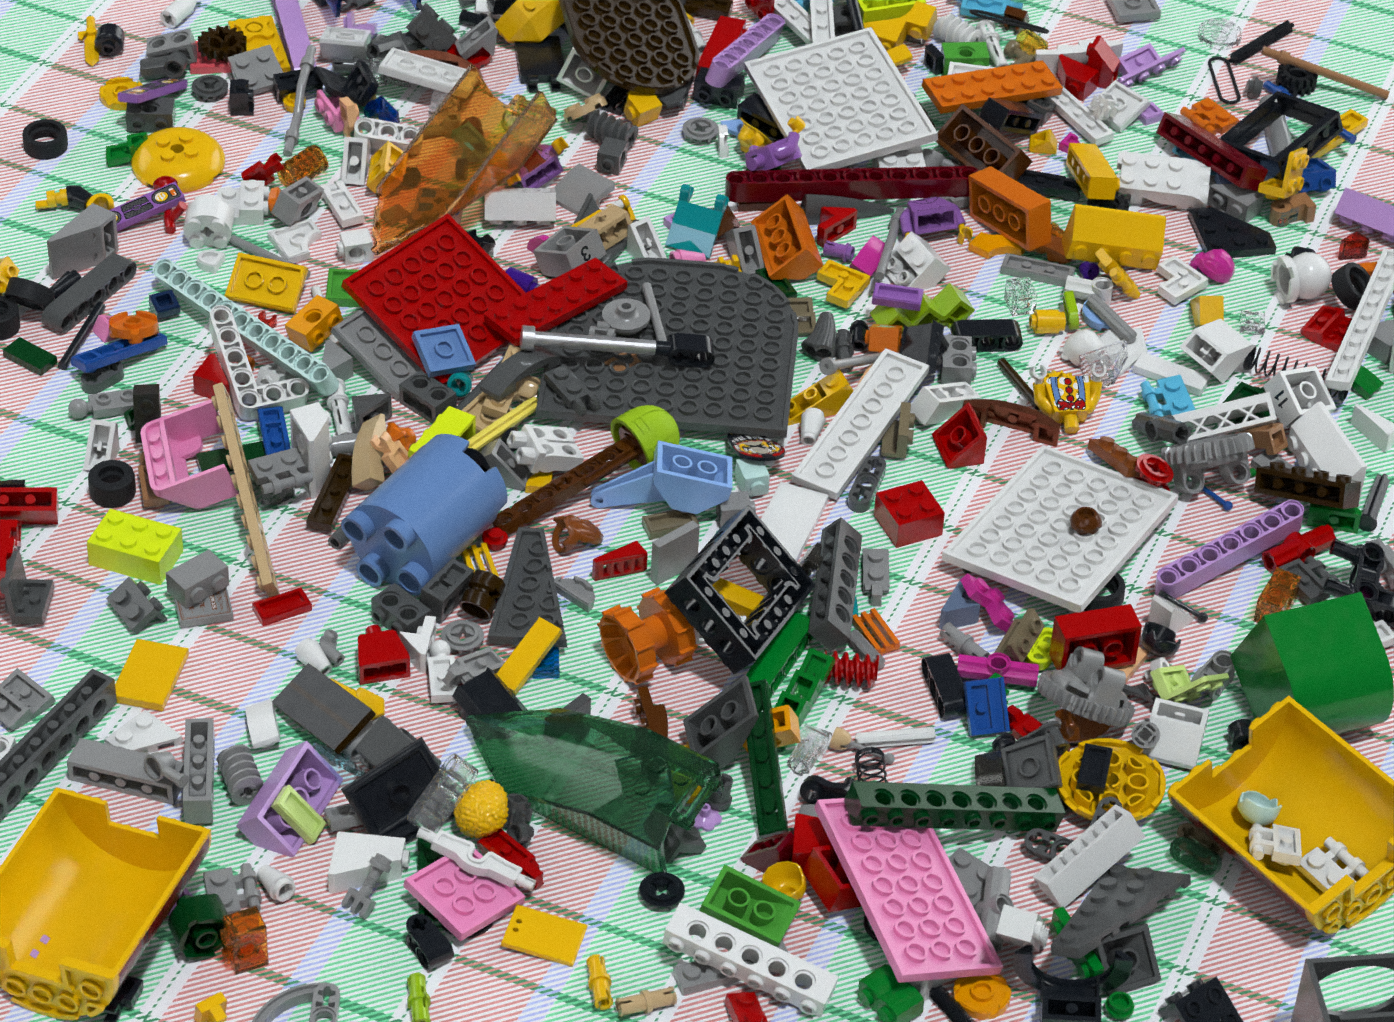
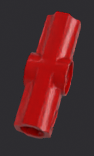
(1298, 547)

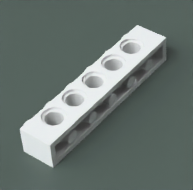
(742, 946)

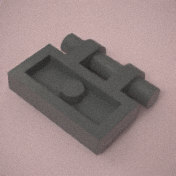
(1312, 578)

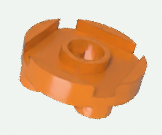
(133, 326)

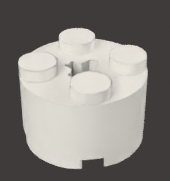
(208, 222)

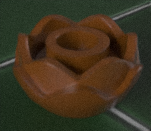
(1086, 520)

